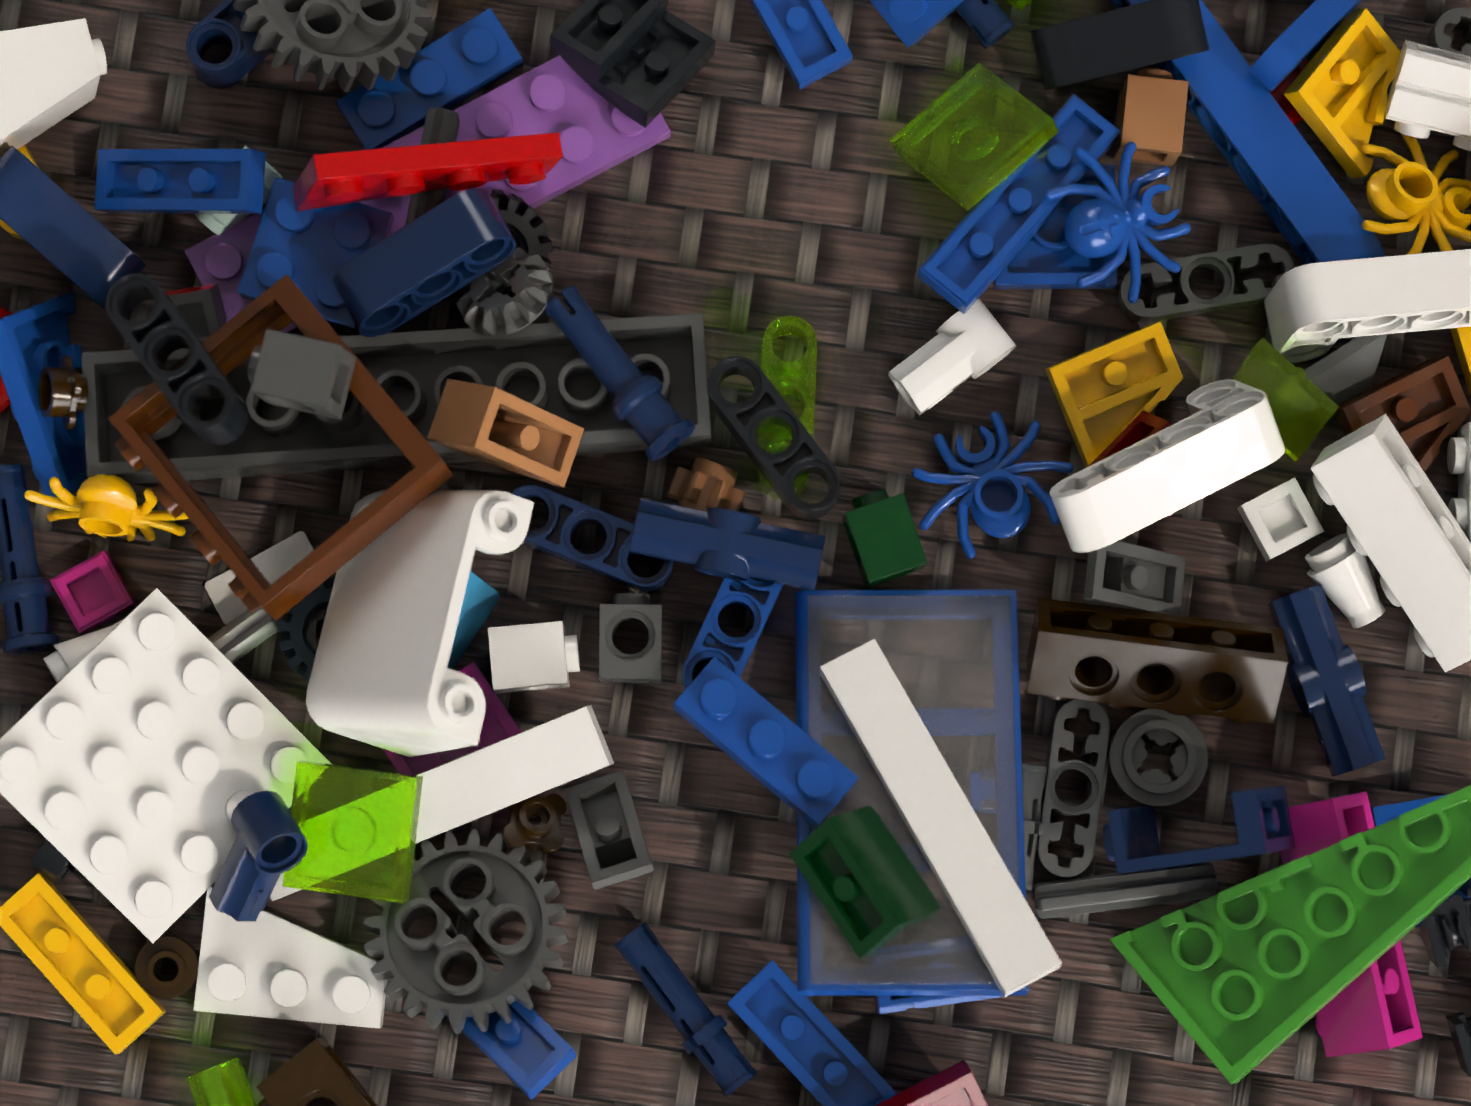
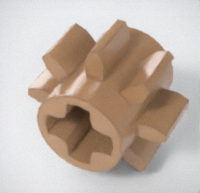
(706, 486)

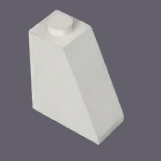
(45, 77)

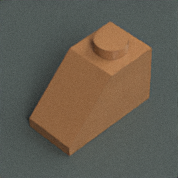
(505, 432)

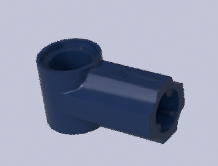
(264, 848)

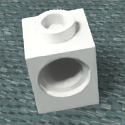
(532, 657)

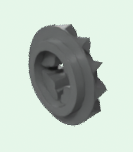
(500, 315)
(1186, 763)

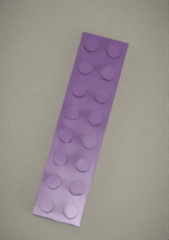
(537, 102)

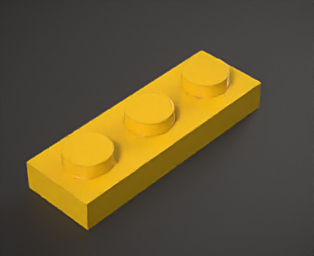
(79, 963)

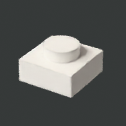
(1280, 519)

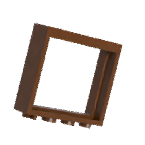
(229, 348)

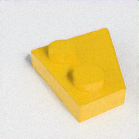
(1346, 89)
(1113, 385)

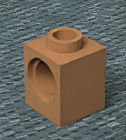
(1152, 117)

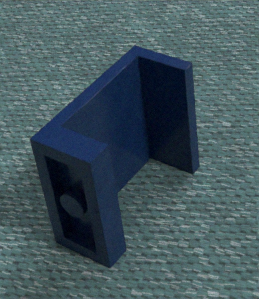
(1260, 821)

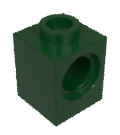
(883, 537)

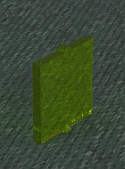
(1296, 402)

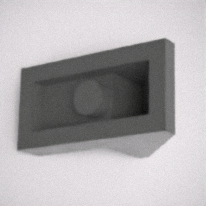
(1135, 578)
(609, 830)

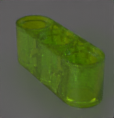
(790, 378)

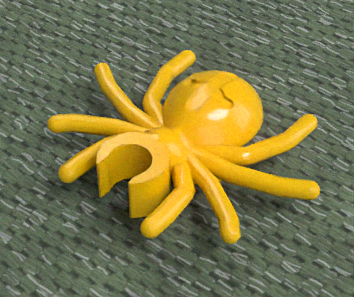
(1417, 196)
(108, 508)

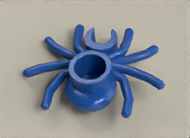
(1118, 219)
(990, 484)

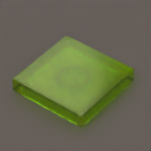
(974, 136)
(356, 831)

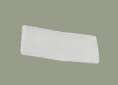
(271, 562)

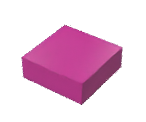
(93, 592)

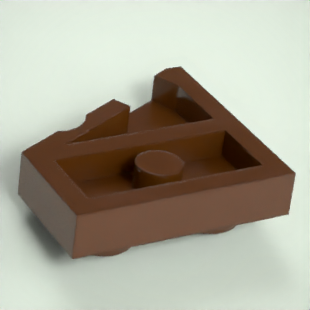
(1420, 403)

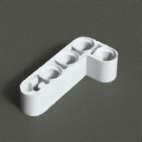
(1367, 298)
(1220, 443)

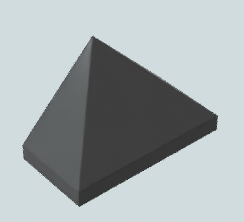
(1348, 369)

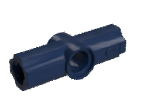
(727, 544)
(1327, 681)

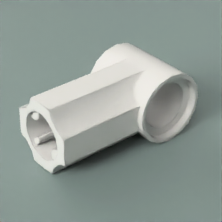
(962, 349)

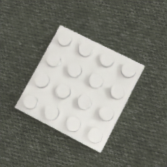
(146, 760)

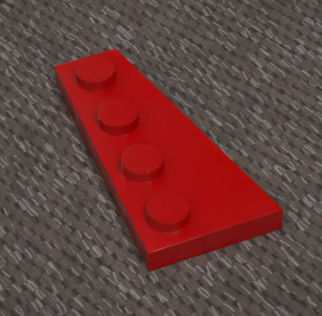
(409, 170)

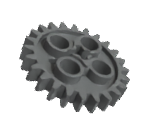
(348, 40)
(509, 895)

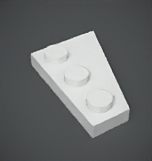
(284, 973)

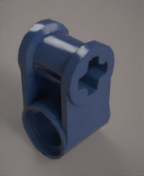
(223, 27)

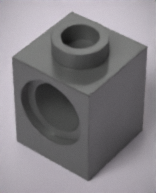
(301, 373)
(630, 668)

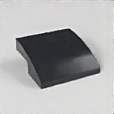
(632, 53)

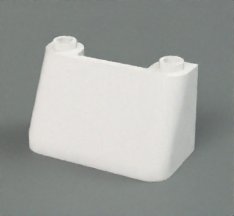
(395, 621)

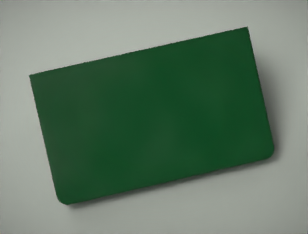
(863, 879)

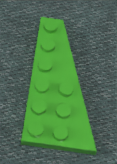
(1287, 942)

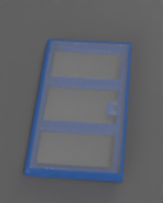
(962, 676)

